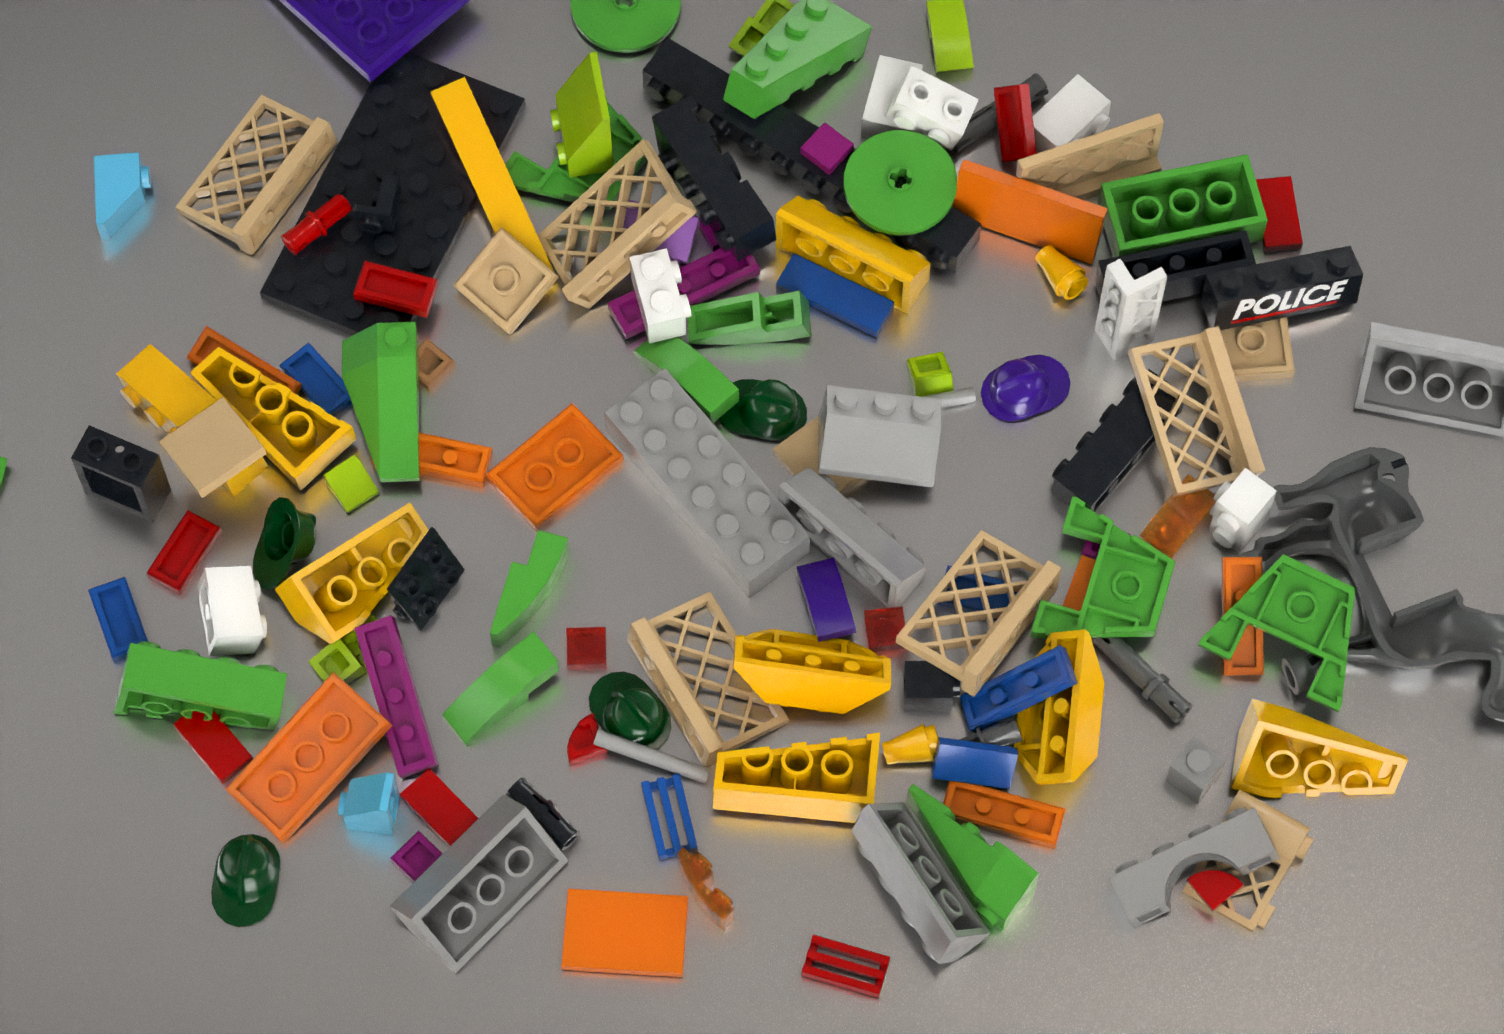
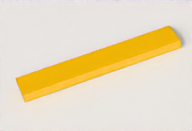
(485, 165)

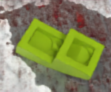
(757, 27)
(949, 35)
(342, 658)

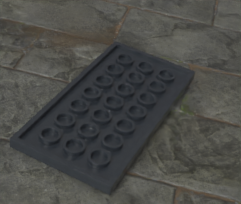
(400, 135)

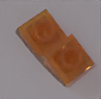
(1177, 519)
(698, 879)

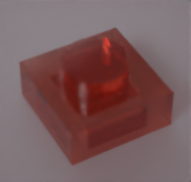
(883, 627)
(586, 648)

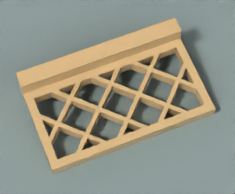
(1099, 158)
(277, 193)
(650, 230)
(1226, 404)
(1002, 633)
(674, 685)

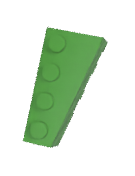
(799, 49)
(186, 682)

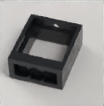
(124, 479)

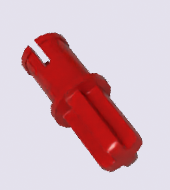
(316, 224)

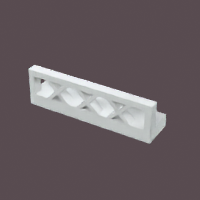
(1128, 308)

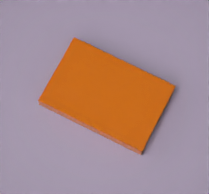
(554, 467)
(625, 932)

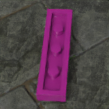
(700, 282)
(396, 696)

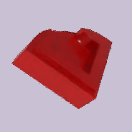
(581, 741)
(1214, 887)

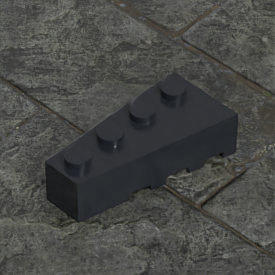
(712, 181)

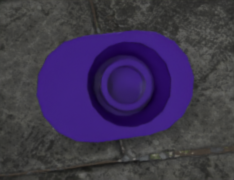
(1025, 387)

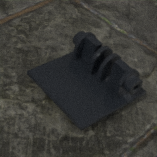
(425, 580)

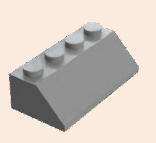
(1432, 379)
(853, 539)
(918, 881)
(479, 883)

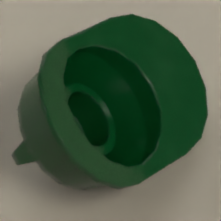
(765, 410)
(284, 542)
(630, 709)
(245, 880)

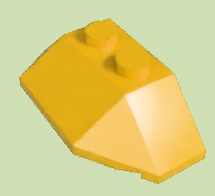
(810, 674)
(1065, 728)

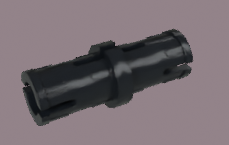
(545, 812)

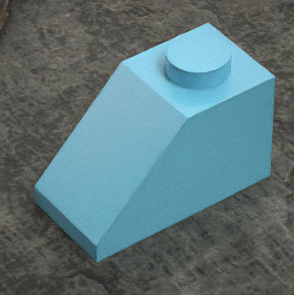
(118, 190)
(371, 804)

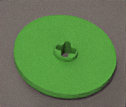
(625, 27)
(904, 210)

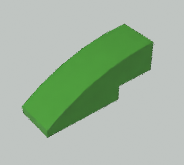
(750, 319)
(693, 372)
(529, 586)
(501, 688)

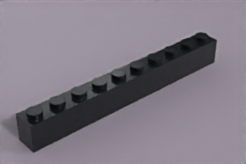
(777, 138)

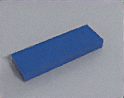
(836, 295)
(1019, 689)

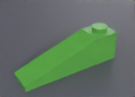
(383, 386)
(989, 875)

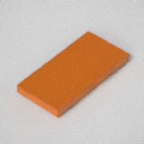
(1029, 211)
(308, 757)

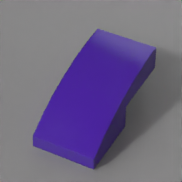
(826, 599)

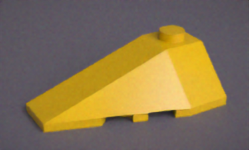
(350, 580)
(1297, 754)

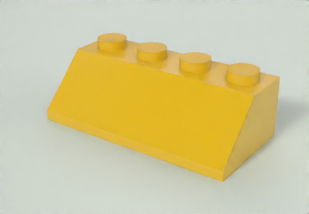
(851, 251)

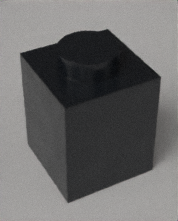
(928, 687)

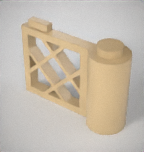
(1289, 840)

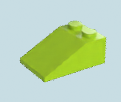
(583, 121)

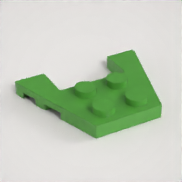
(555, 180)
(1124, 586)
(1301, 610)

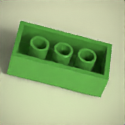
(1182, 206)

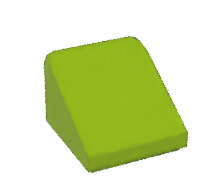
(930, 374)
(350, 484)

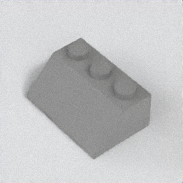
(879, 436)

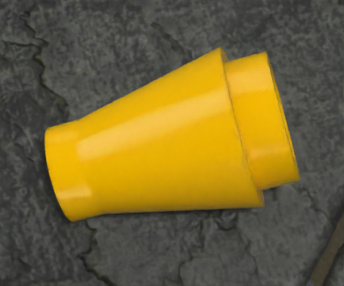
(1062, 273)
(912, 746)

